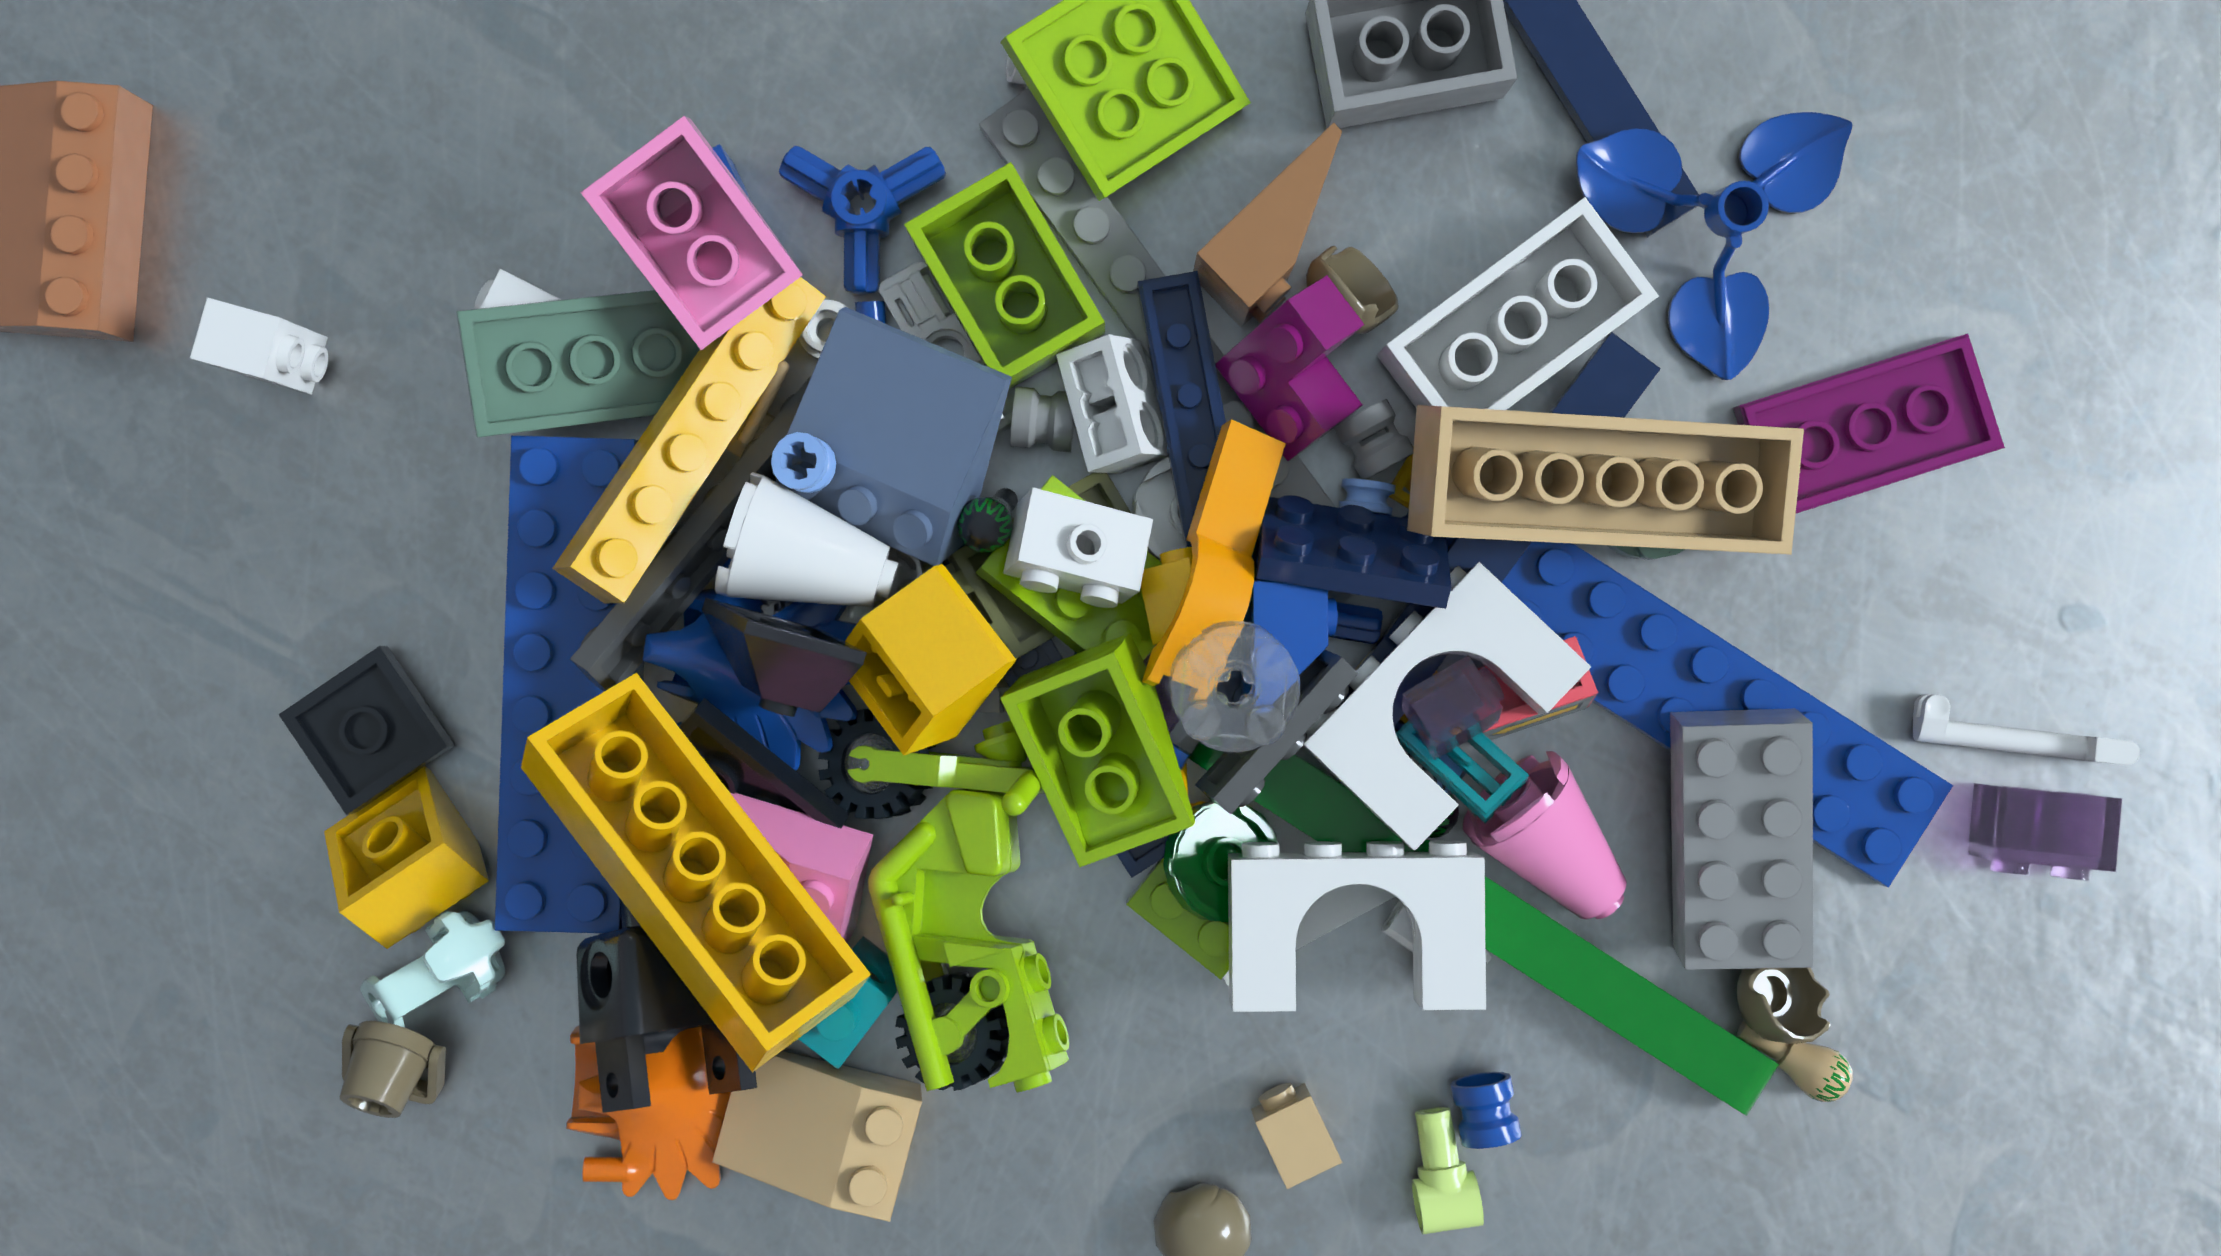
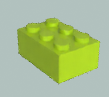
(1005, 275)

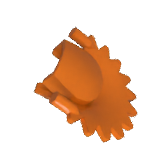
(660, 1139)

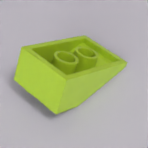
(1101, 750)

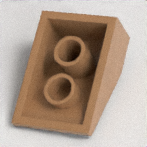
(1255, 252)

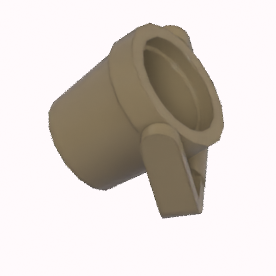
(385, 1068)

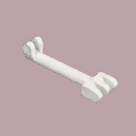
(1933, 726)

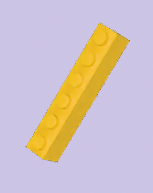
(683, 446)

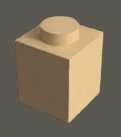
(1294, 1133)

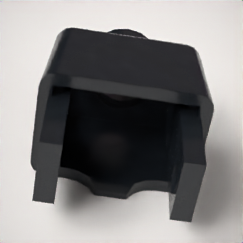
(635, 1007)

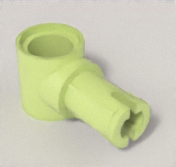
(1445, 1192)

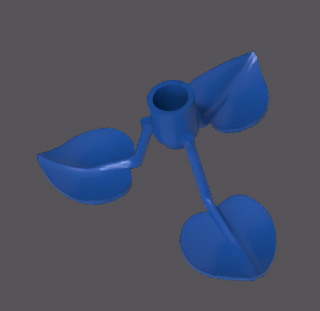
(1794, 169)

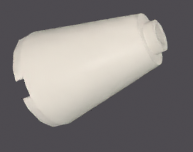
(799, 552)

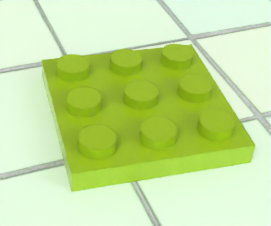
(1124, 82)

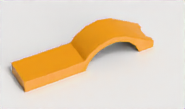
(1222, 540)

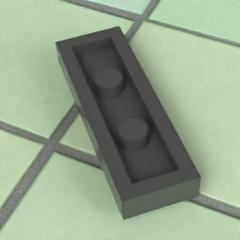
(1240, 775)

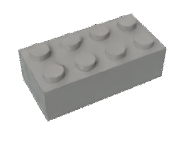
(1742, 838)

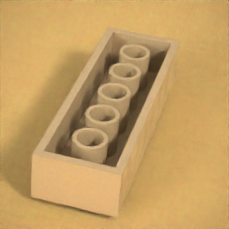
(1603, 480)

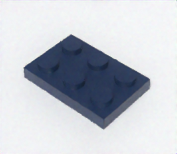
(1351, 552)

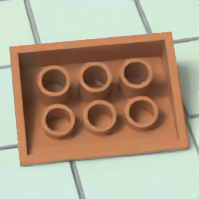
(71, 208)

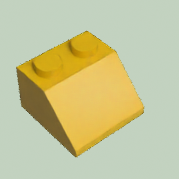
(403, 859)

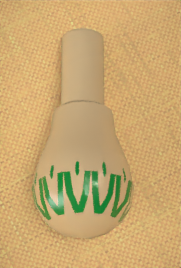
(1814, 1068)

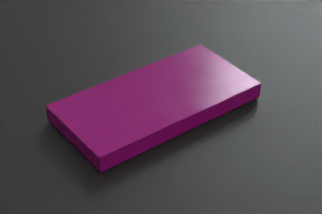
(1884, 421)

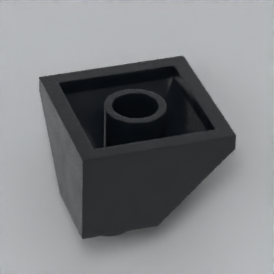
(782, 659)

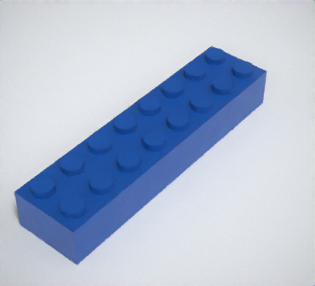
(541, 869)

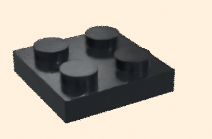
(366, 730)

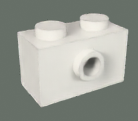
(1077, 548)

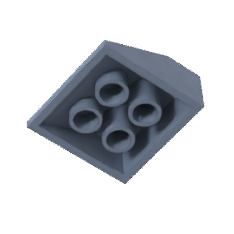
(905, 433)

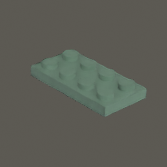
(571, 361)

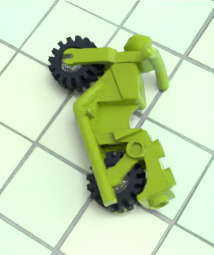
(932, 901)

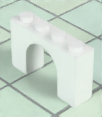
(1479, 621)
(1437, 888)

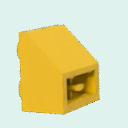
(927, 661)

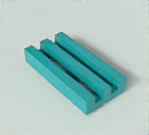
(1499, 793)

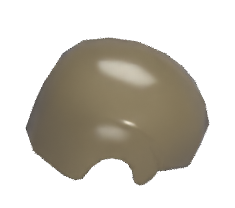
(1359, 284)
(1782, 1004)
(1202, 1223)

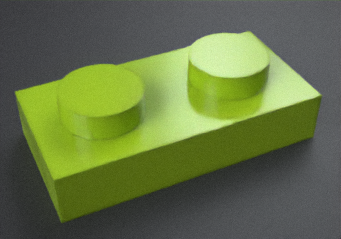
(1200, 938)

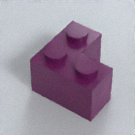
(1285, 368)

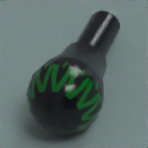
(988, 521)

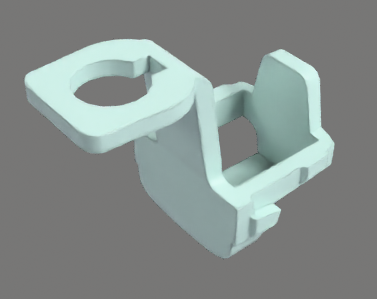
(461, 956)

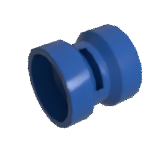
(1486, 1110)

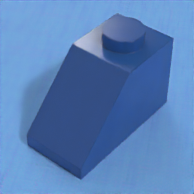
(1295, 617)

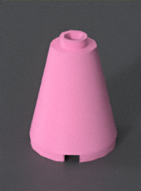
(1552, 840)

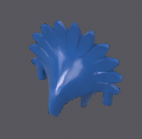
(706, 673)

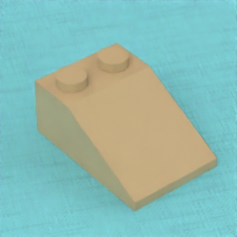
(823, 1133)

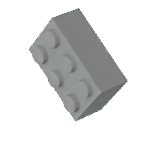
(1407, 56)

